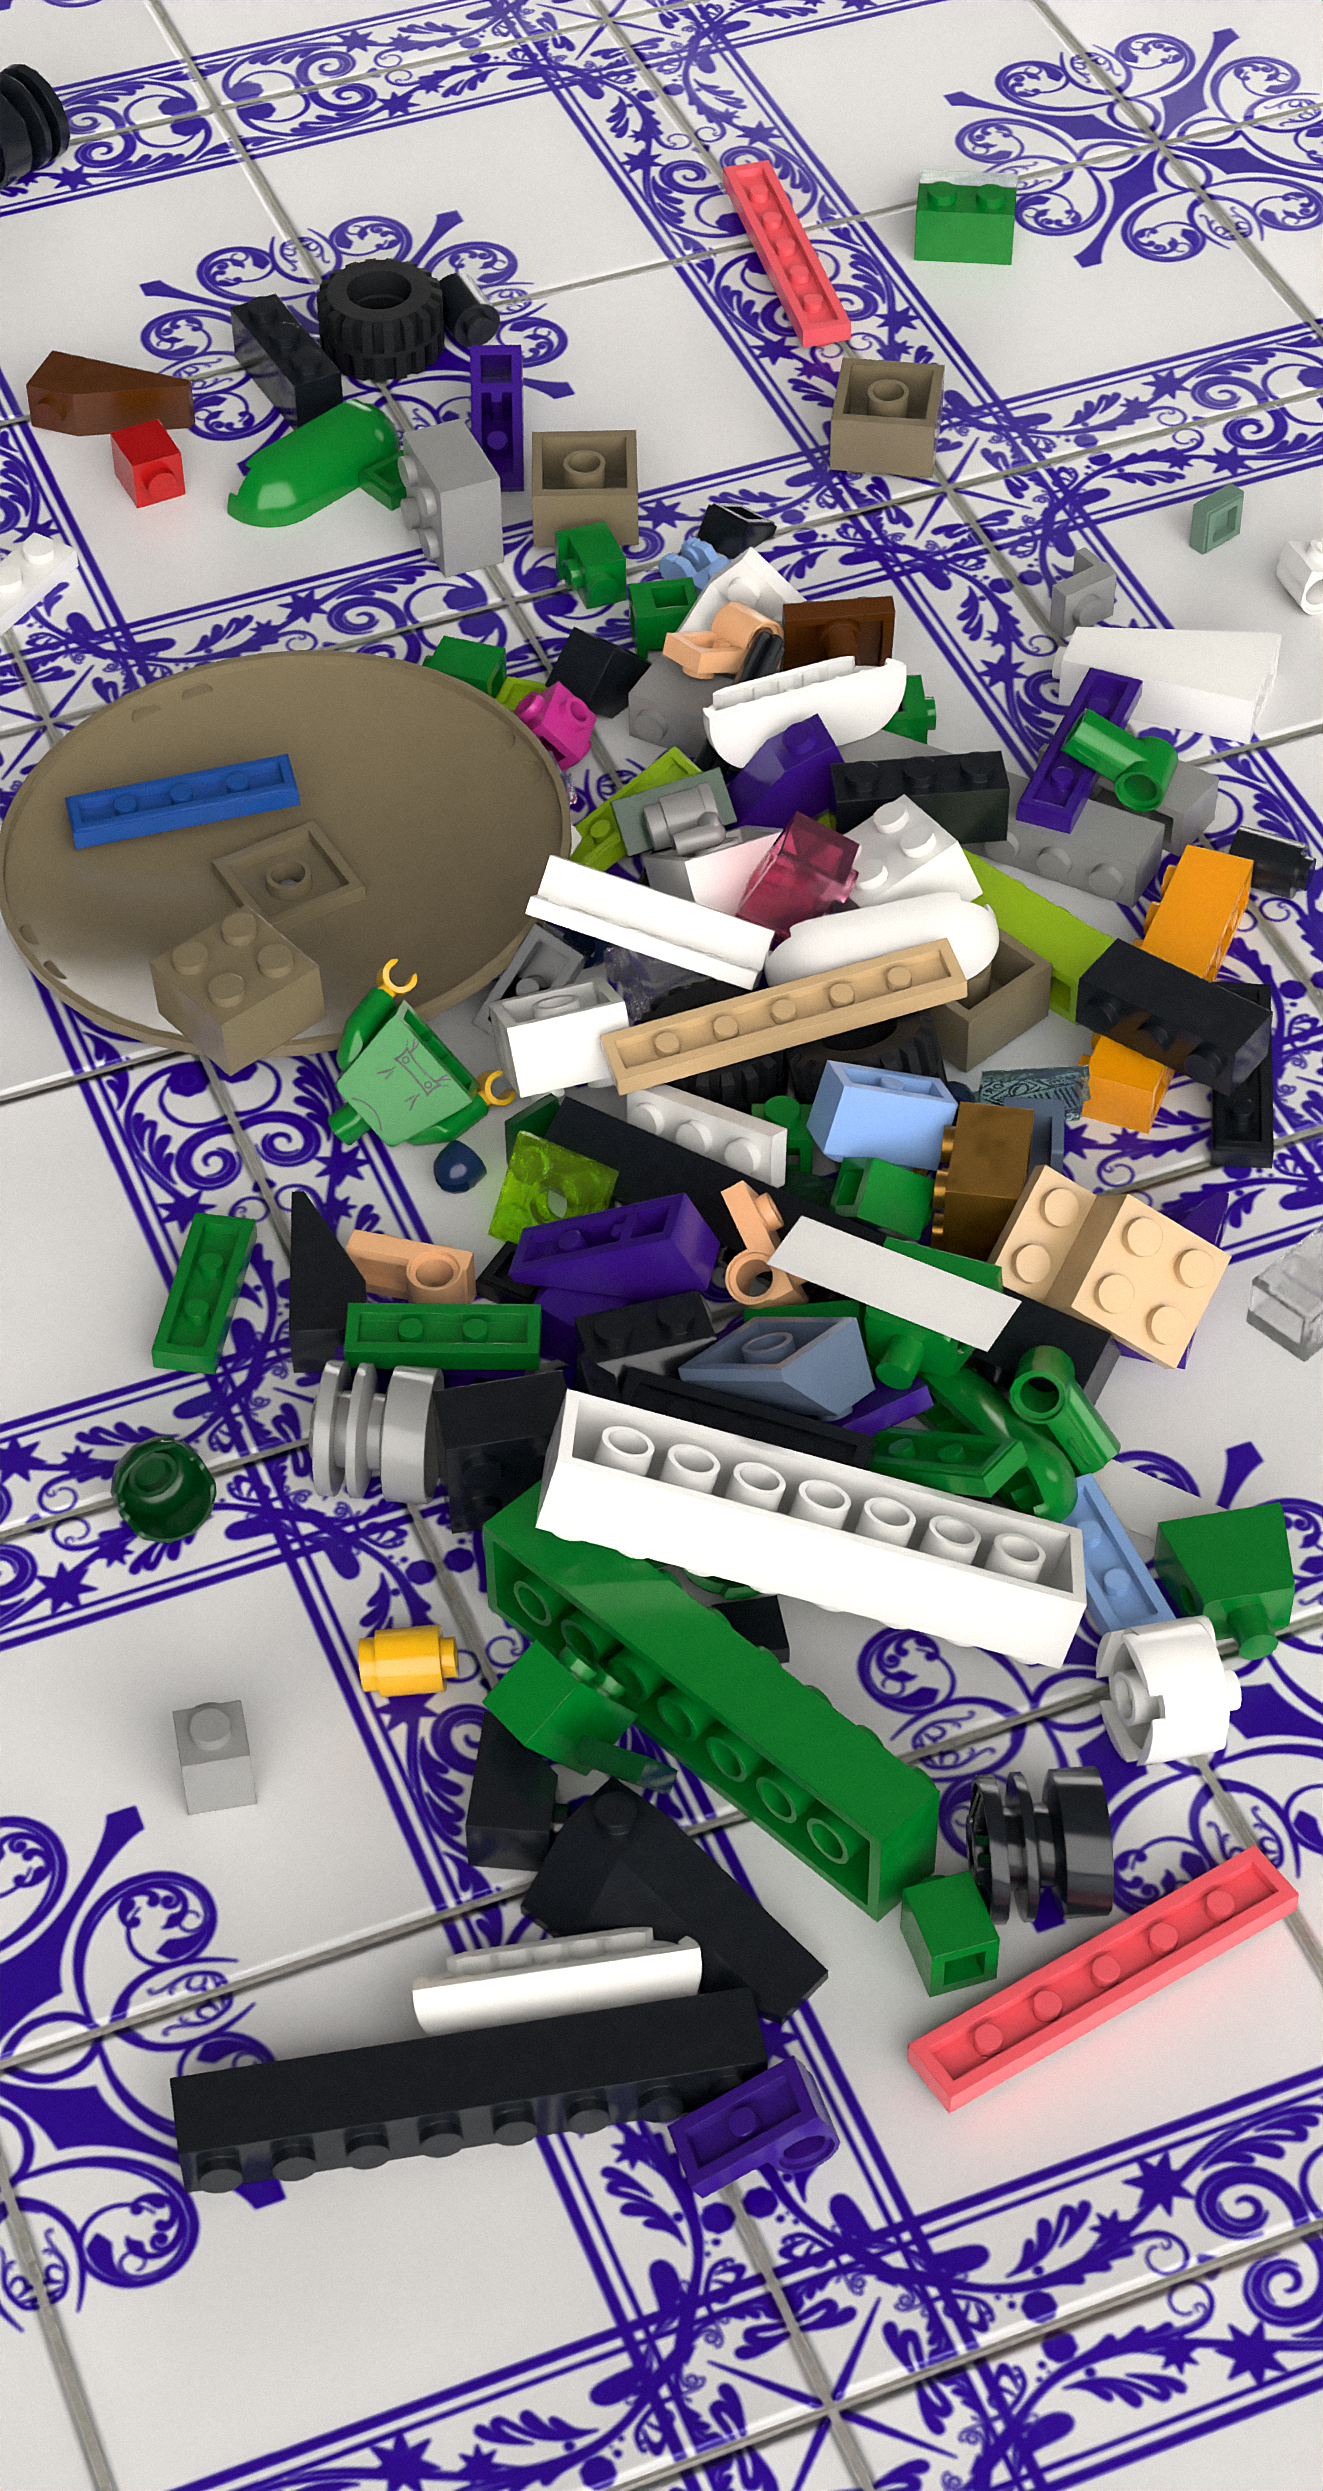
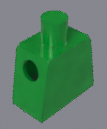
(909, 1347)
(1232, 1571)

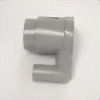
(685, 821)

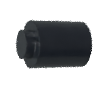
(468, 310)
(1279, 862)

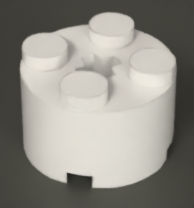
(1166, 1690)

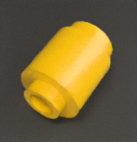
(407, 1661)

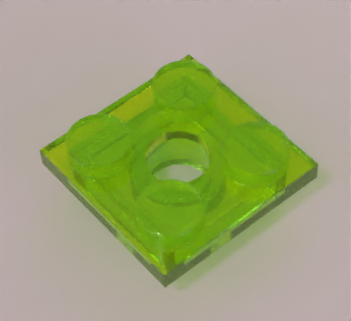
(531, 1174)

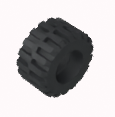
(381, 319)
(896, 1044)
(731, 1085)

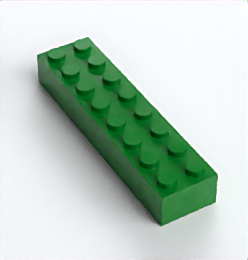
(723, 1707)

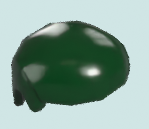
(163, 1489)

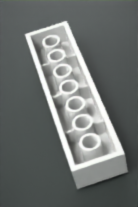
(813, 1530)

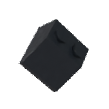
(646, 1335)

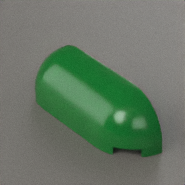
(313, 465)
(971, 1405)

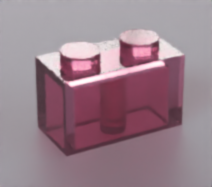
(799, 877)

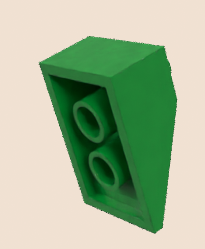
(965, 217)

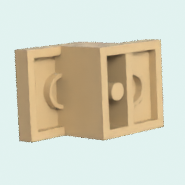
(1109, 1264)

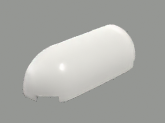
(847, 698)
(884, 929)
(555, 1979)

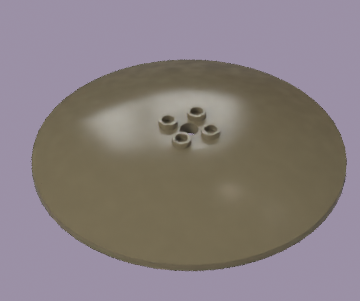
(408, 842)

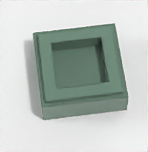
(1216, 518)

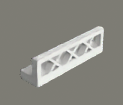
(652, 922)

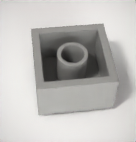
(452, 498)

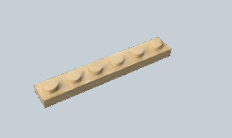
(783, 1016)

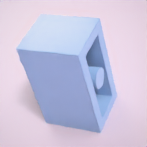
(881, 1115)

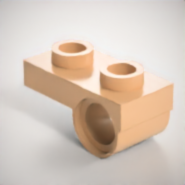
(722, 647)
(757, 1224)
(413, 1269)

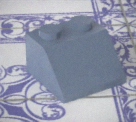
(789, 1365)

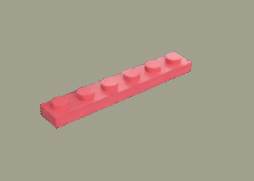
(786, 254)
(1101, 1978)

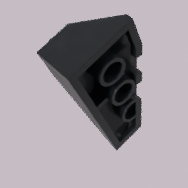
(635, 1867)

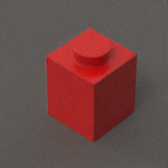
(147, 463)

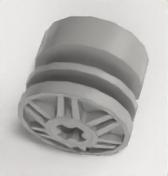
(371, 1431)

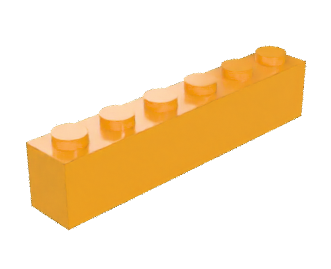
(1192, 930)

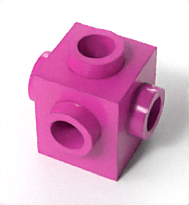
(559, 723)

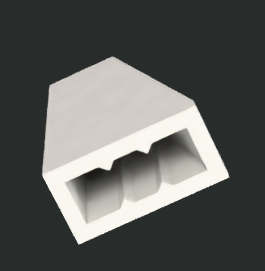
(1190, 677)

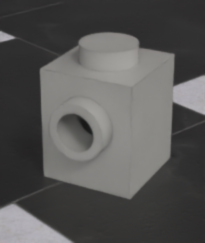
(214, 1757)

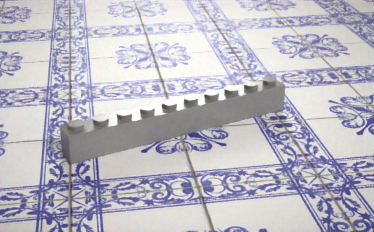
(1104, 855)

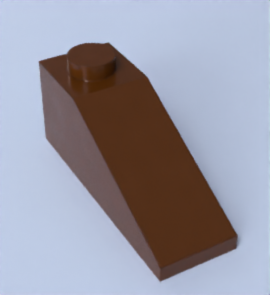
(101, 397)

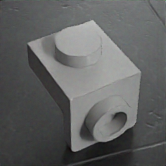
(1084, 596)

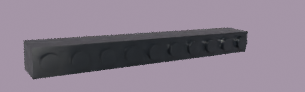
(659, 1168)

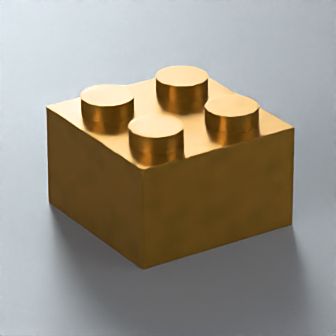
(985, 1177)

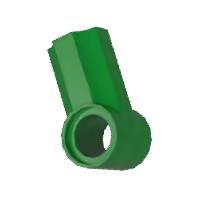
(1136, 766)
(1063, 1414)

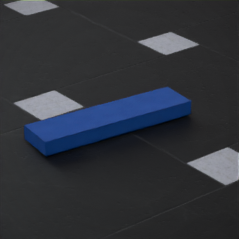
(182, 801)

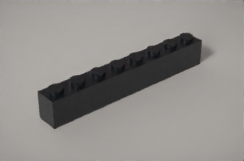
(463, 2090)

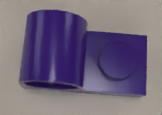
(764, 2120)

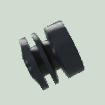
(31, 123)
(1042, 1844)

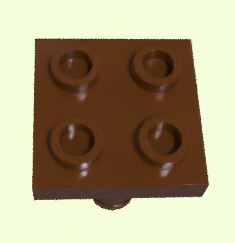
(838, 629)

